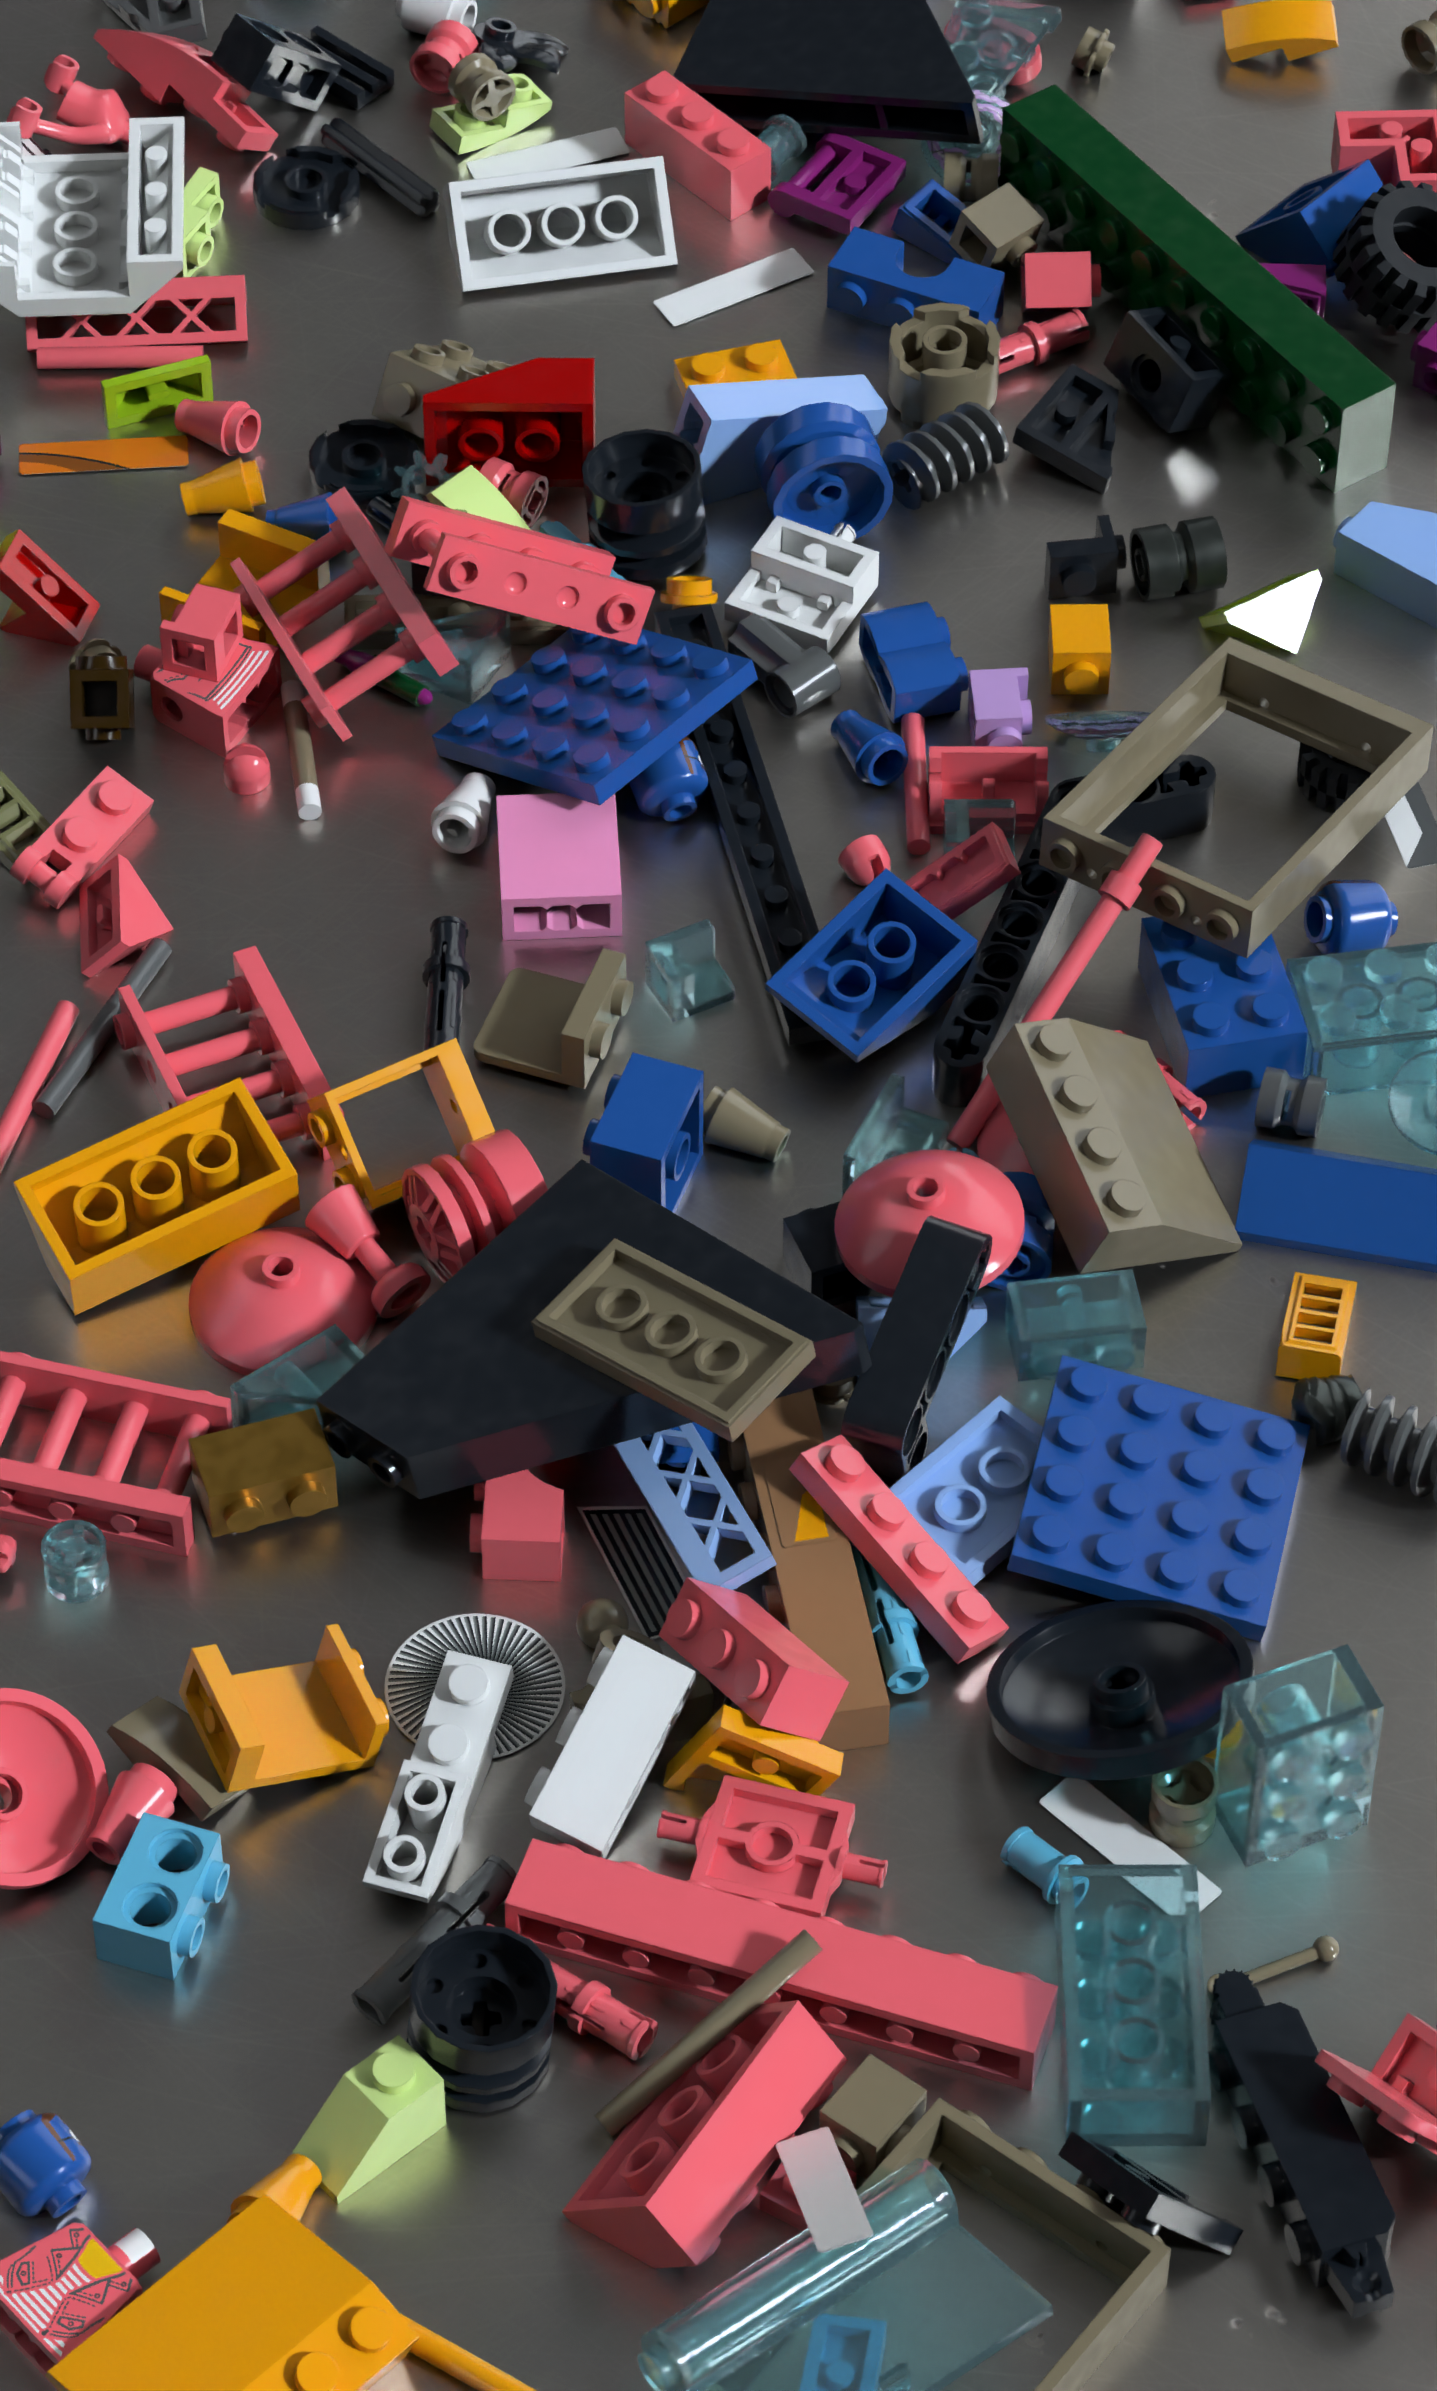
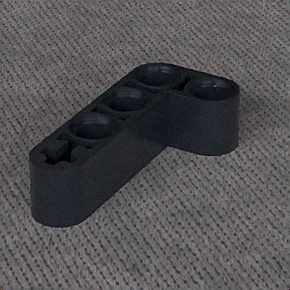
(914, 1346)

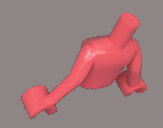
(90, 113)

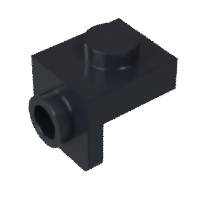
(1086, 564)

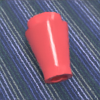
(221, 424)
(134, 1792)

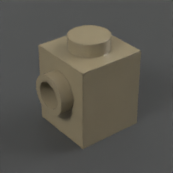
(997, 229)
(872, 2114)

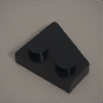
(1074, 427)
(1147, 2198)

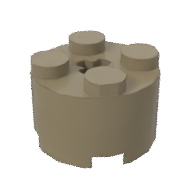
(942, 362)

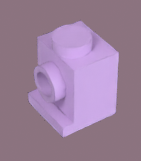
(999, 707)

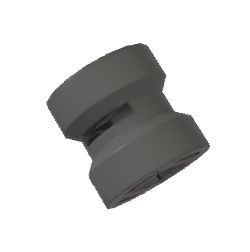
(1304, 1107)

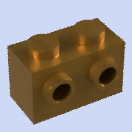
(263, 1472)

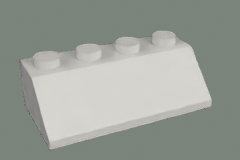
(560, 224)

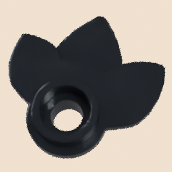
(510, 46)

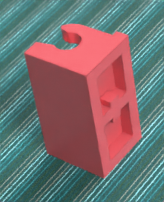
(989, 774)

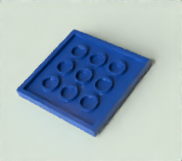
(594, 711)
(1159, 1495)

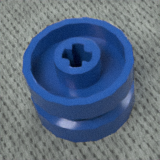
(824, 469)

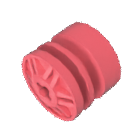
(469, 1202)

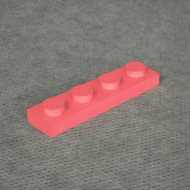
(899, 1548)

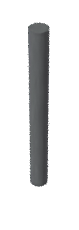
(99, 1031)

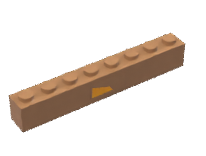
(815, 1578)

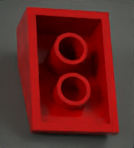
(525, 414)

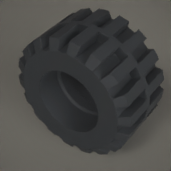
(1374, 262)

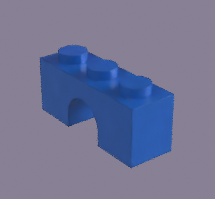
(870, 283)

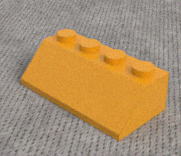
(158, 1195)

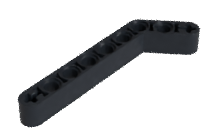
(1032, 918)

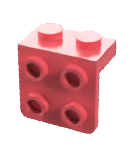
(1400, 2084)

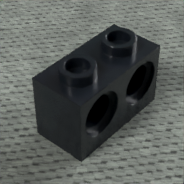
(276, 62)

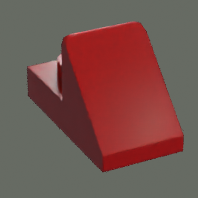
(44, 596)

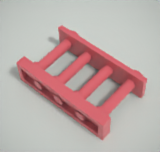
(518, 570)
(393, 605)
(270, 1032)
(123, 1512)

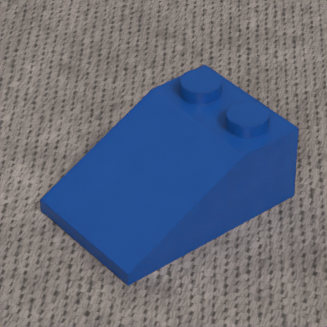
(876, 968)

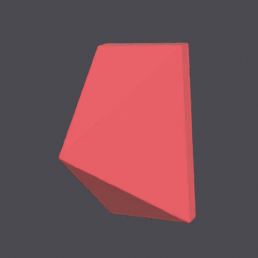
(116, 916)

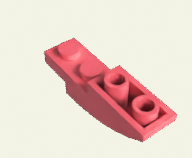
(185, 74)

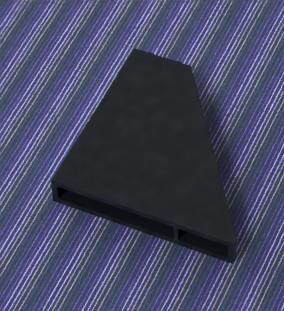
(832, 68)
(477, 1396)

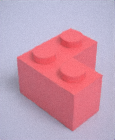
(1395, 142)

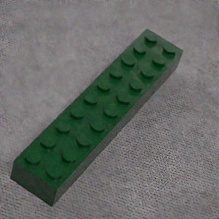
(1159, 250)

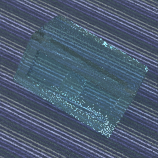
(890, 1131)

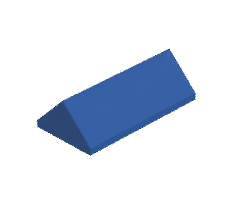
(1339, 1205)

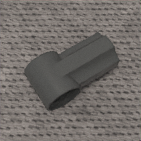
(790, 674)

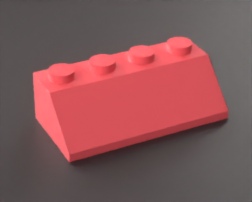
(708, 2140)

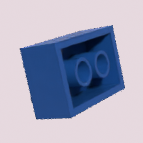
(1219, 1010)

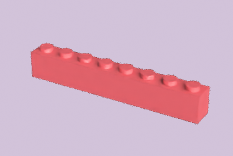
(713, 1941)

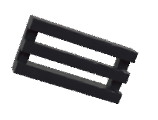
(356, 67)

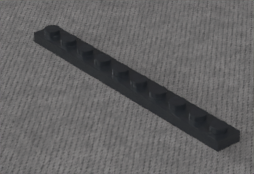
(749, 823)

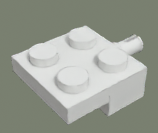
(806, 582)

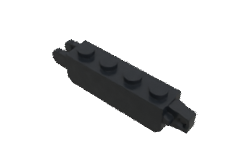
(1304, 2144)

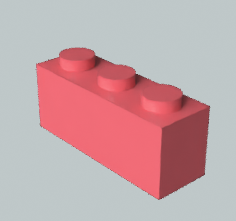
(698, 145)
(753, 1659)

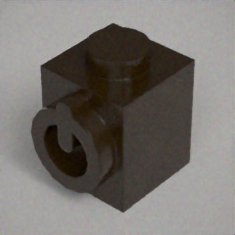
(102, 696)

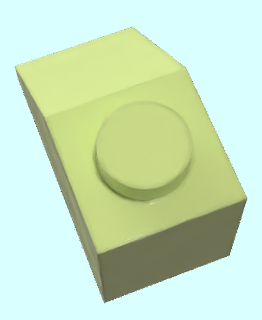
(374, 2118)

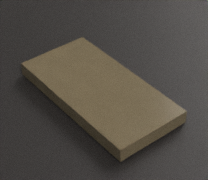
(674, 1339)

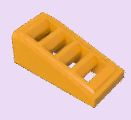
(1309, 1358)

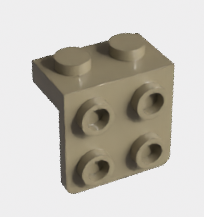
(422, 371)
(556, 1024)

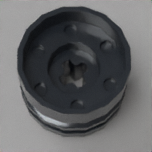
(646, 503)
(483, 2015)

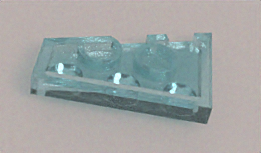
(997, 38)

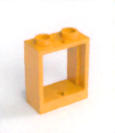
(453, 1092)

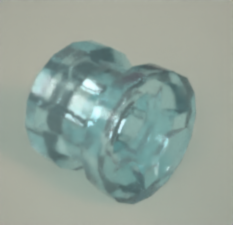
(62, 1549)

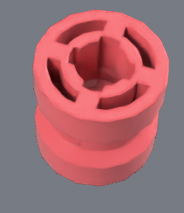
(442, 50)
(524, 490)

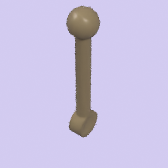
(1324, 1949)

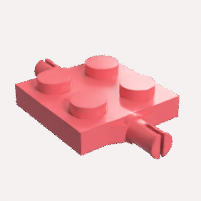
(774, 1845)

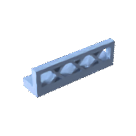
(672, 1510)

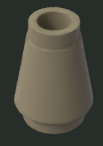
(741, 1125)

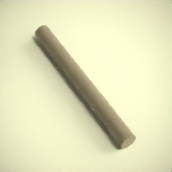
(708, 2032)

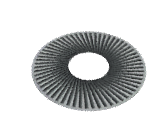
(534, 1692)

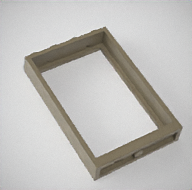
(1280, 698)
(1055, 2208)

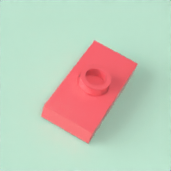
(967, 872)

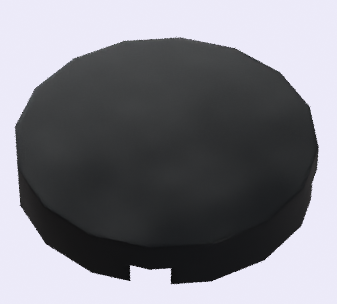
(306, 188)
(361, 460)

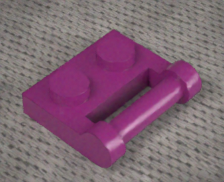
(848, 193)

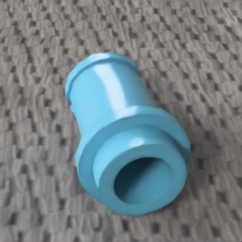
(1035, 1860)

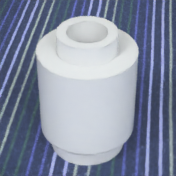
(422, 15)

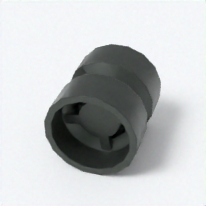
(1187, 557)

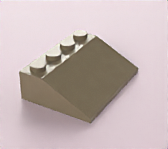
(1108, 1146)

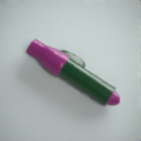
(396, 683)

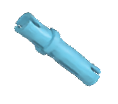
(892, 1629)

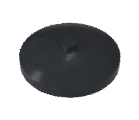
(1116, 1689)

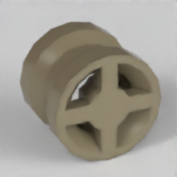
(481, 86)

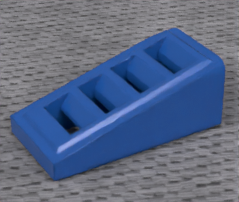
(916, 228)

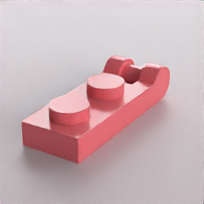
(82, 837)

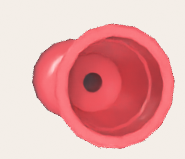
(349, 1229)

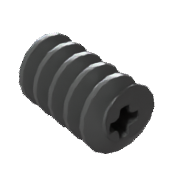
(944, 454)
(1392, 1445)

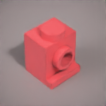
(202, 633)

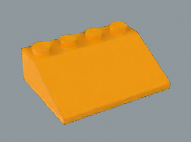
(247, 2313)

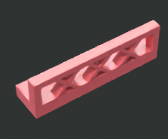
(177, 293)

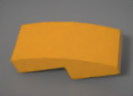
(1289, 25)

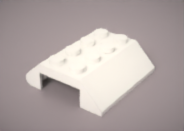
(91, 226)

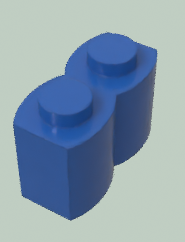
(912, 661)

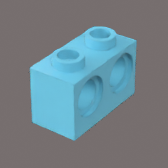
(149, 1893)

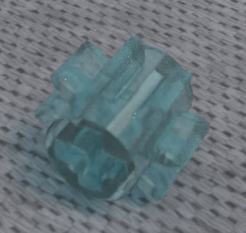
(413, 475)

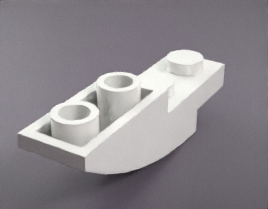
(441, 1779)

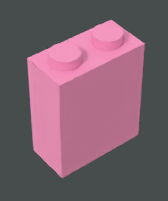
(558, 867)

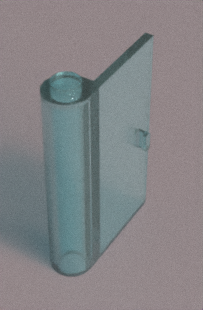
(868, 2316)

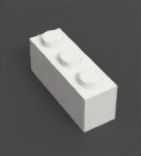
(609, 1746)

